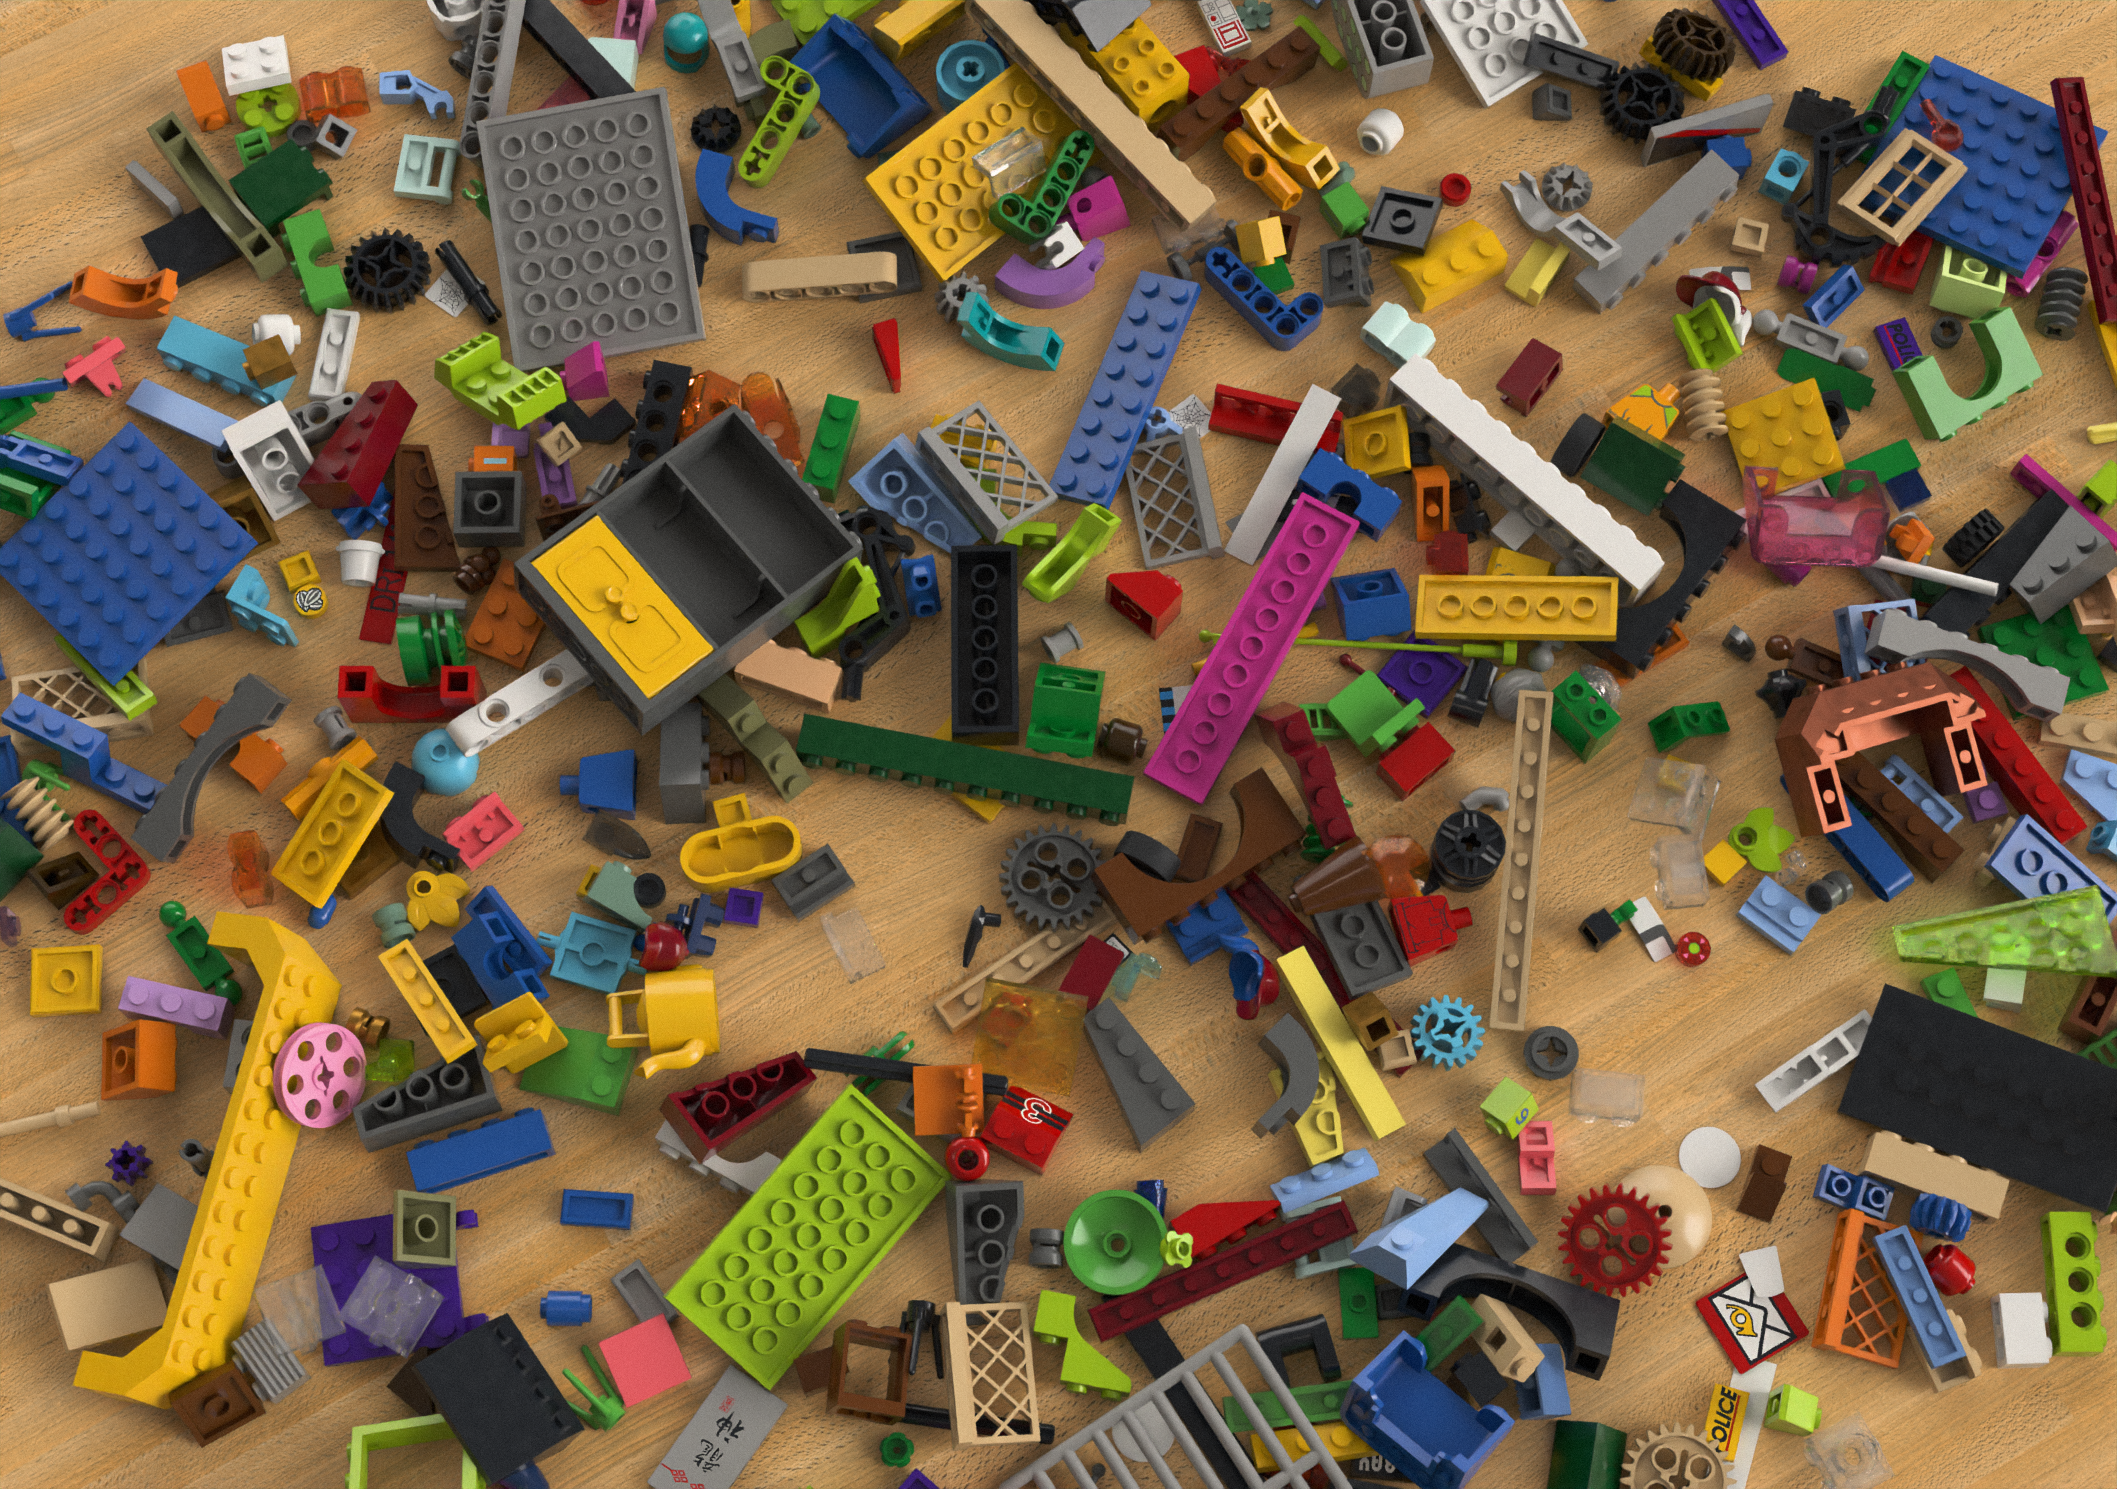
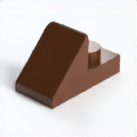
(1764, 1183)

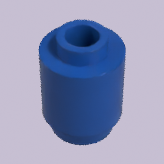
(566, 1308)

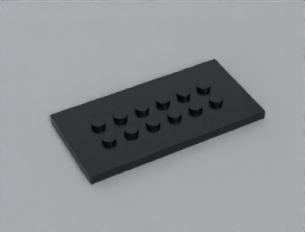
(1988, 1097)

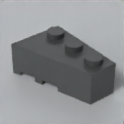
(2063, 566)
(683, 764)

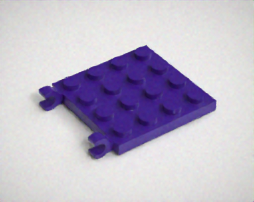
(346, 1253)

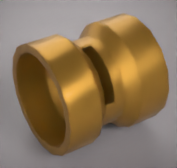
(368, 1027)

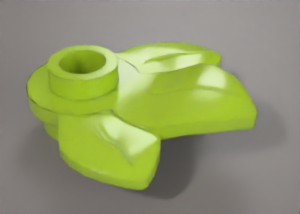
(1765, 840)

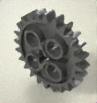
(1037, 902)

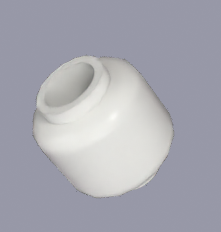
(1380, 131)
(274, 324)

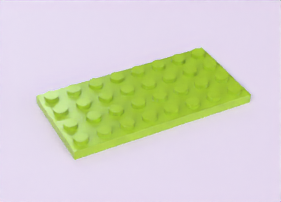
(808, 1237)

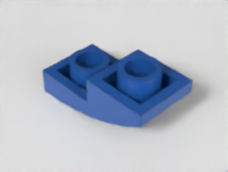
(1853, 1192)

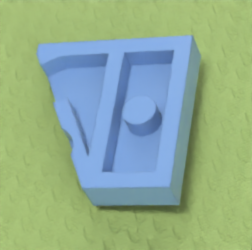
(2093, 782)

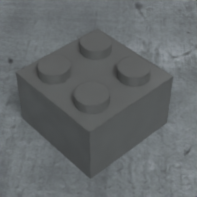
(490, 509)

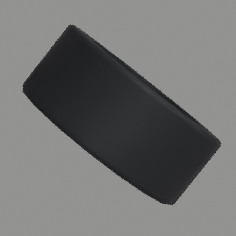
(1578, 445)
(1149, 855)

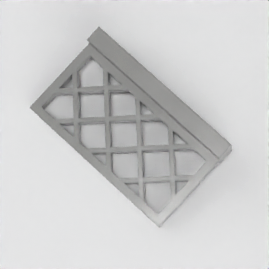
(961, 481)
(1201, 500)

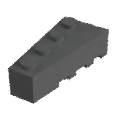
(1140, 1082)
(429, 1101)

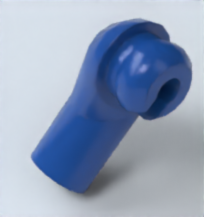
(319, 917)

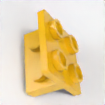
(519, 1034)

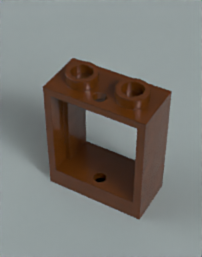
(865, 1407)

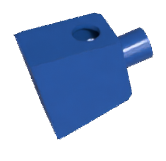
(605, 783)

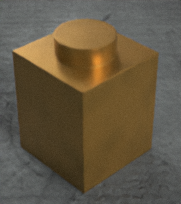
(268, 362)
(1370, 1021)

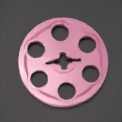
(307, 1069)

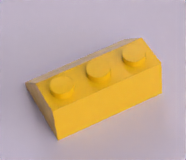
(914, 25)
(1451, 264)

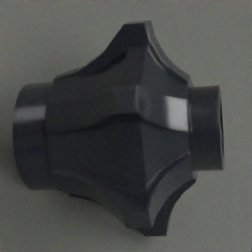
(1780, 691)

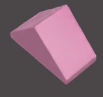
(635, 21)

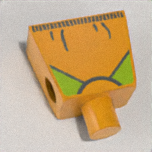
(1647, 409)

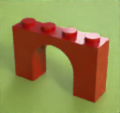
(373, 700)

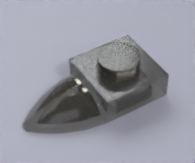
(615, 837)

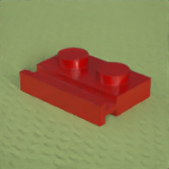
(1902, 265)

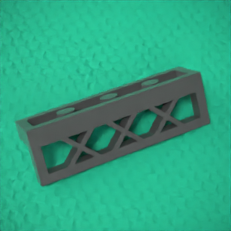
(1500, 1222)

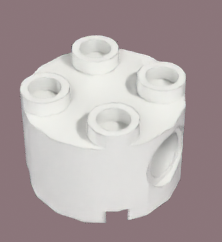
(456, 17)

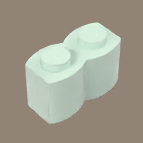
(1396, 336)

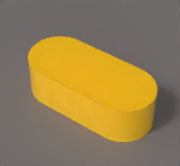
(740, 854)

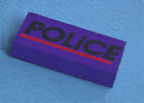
(1897, 342)

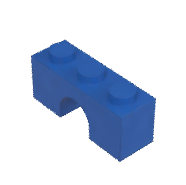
(1330, 476)
(482, 947)

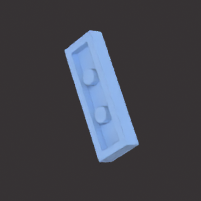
(1324, 1179)

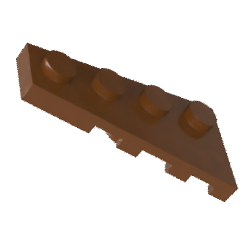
(421, 520)

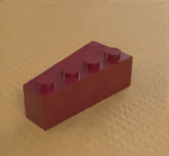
(730, 1107)

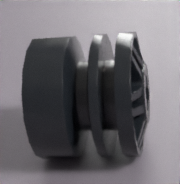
(1462, 869)

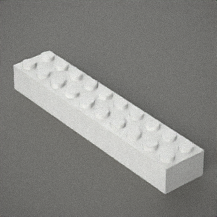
(1522, 480)

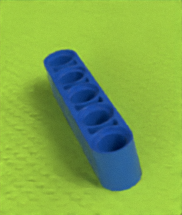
(1869, 854)

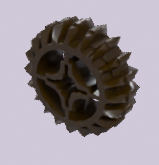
(1693, 44)

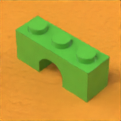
(308, 240)

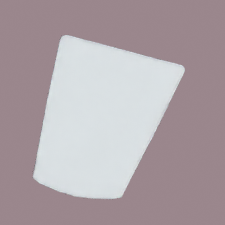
(1763, 1271)

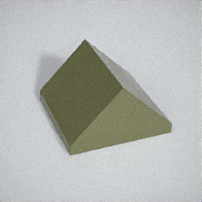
(424, 1230)

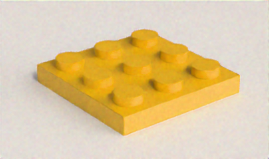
(1785, 432)

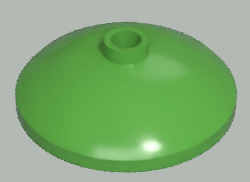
(1099, 1223)

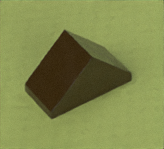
(63, 878)
(410, 1389)

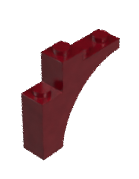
(1310, 769)

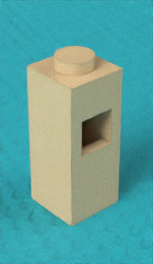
(1505, 1340)

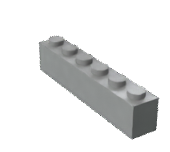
(1657, 230)

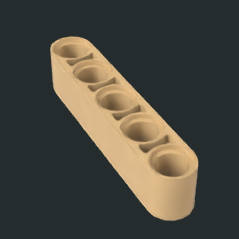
(819, 277)

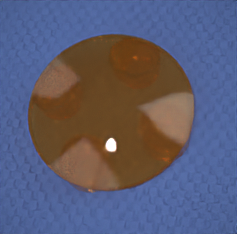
(1401, 865)

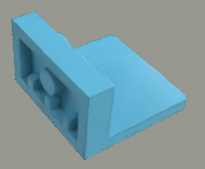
(249, 599)

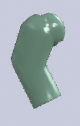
(1345, 174)

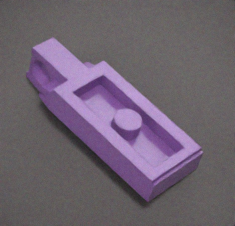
(553, 479)

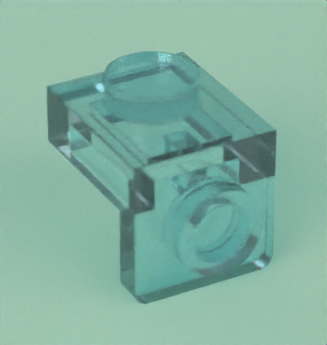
(1126, 977)

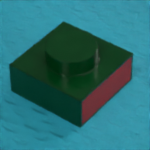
(1925, 591)

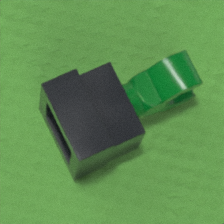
(1603, 927)

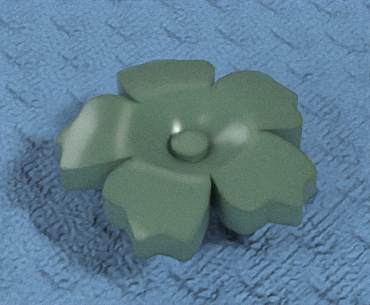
(1254, 15)

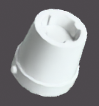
(359, 562)

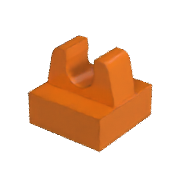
(1912, 540)

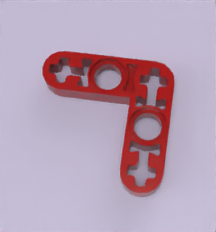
(118, 868)

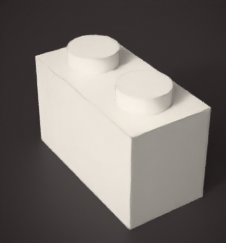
(2020, 1330)

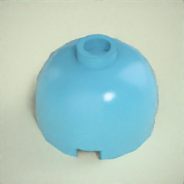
(443, 764)

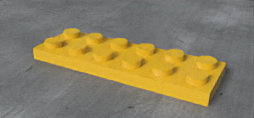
(1517, 607)

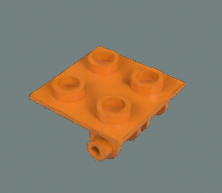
(948, 1099)

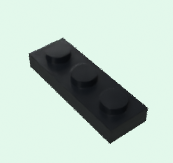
(1569, 62)

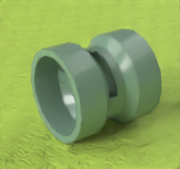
(393, 924)

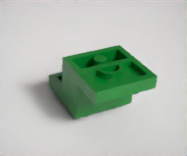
(1065, 710)

